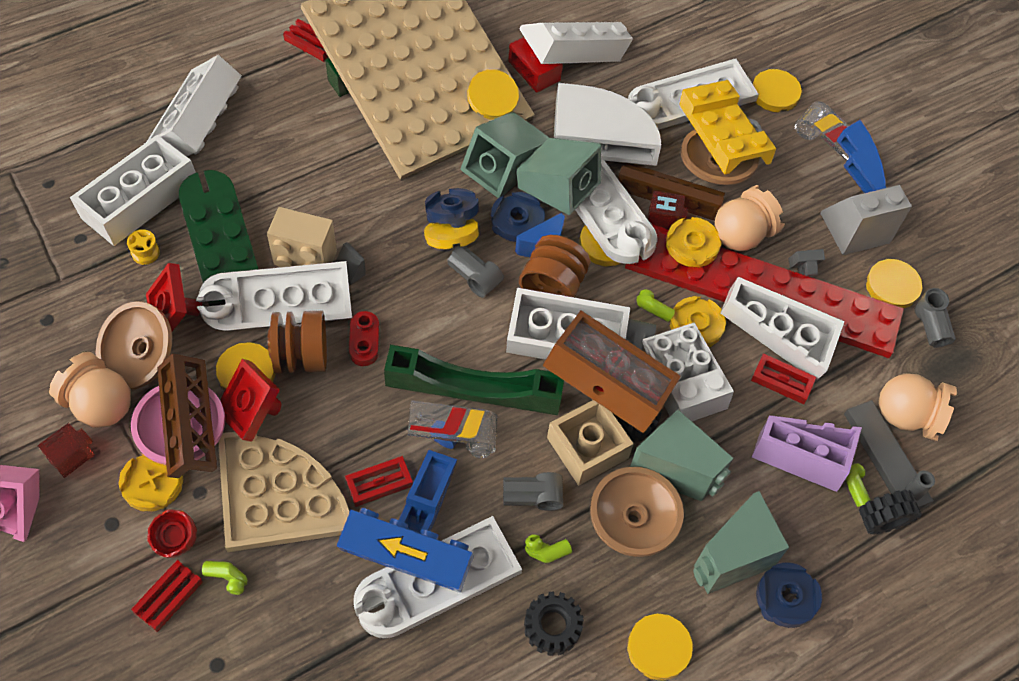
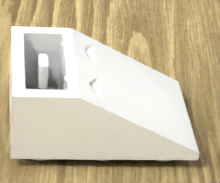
(702, 383)

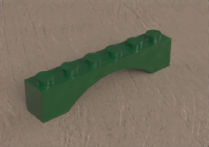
(524, 390)

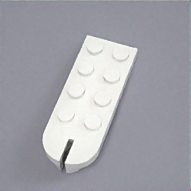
(663, 97)
(617, 221)
(257, 293)
(414, 600)

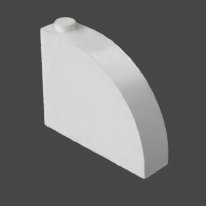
(607, 119)

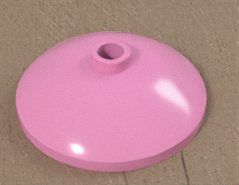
(148, 427)

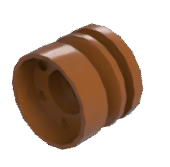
(555, 266)
(298, 342)

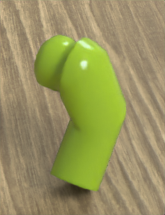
(647, 302)
(856, 485)
(544, 552)
(229, 572)

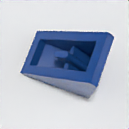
(527, 240)

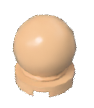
(748, 219)
(92, 391)
(915, 403)

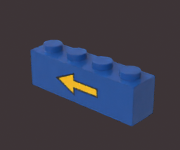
(406, 550)

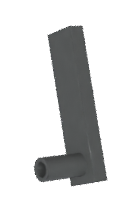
(888, 455)

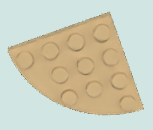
(275, 494)

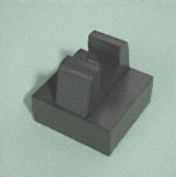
(807, 261)

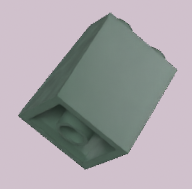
(498, 151)
(561, 173)
(685, 457)
(741, 548)

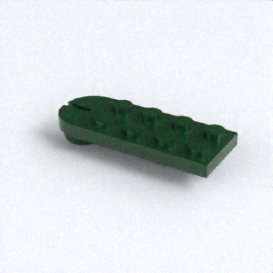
(216, 226)

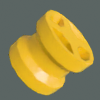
(147, 241)

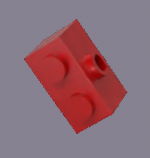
(530, 68)

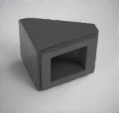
(355, 263)

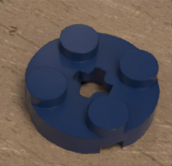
(520, 203)
(452, 207)
(776, 608)

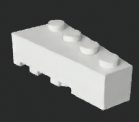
(784, 325)

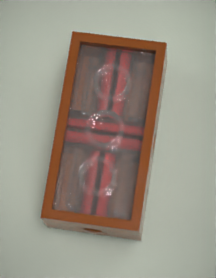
(611, 371)

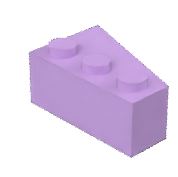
(808, 450)

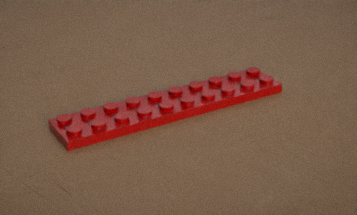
(867, 321)

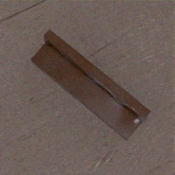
(698, 198)
(177, 412)

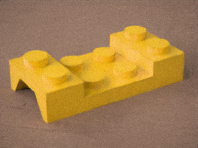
(724, 126)

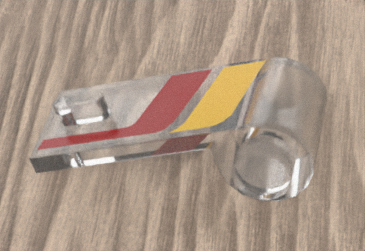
(822, 121)
(455, 424)

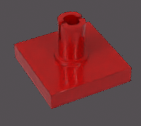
(169, 296)
(249, 400)

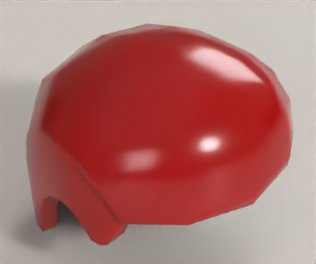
(172, 533)

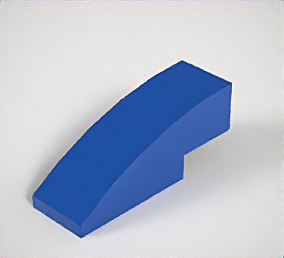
(863, 160)
(428, 491)

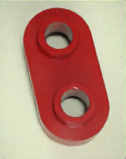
(364, 336)

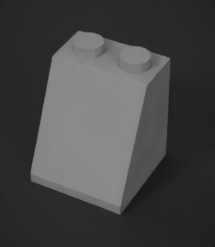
(867, 219)

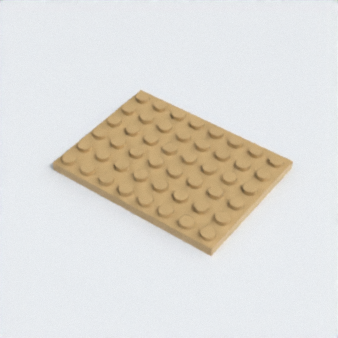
(410, 72)

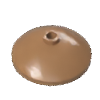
(703, 165)
(135, 342)
(641, 494)

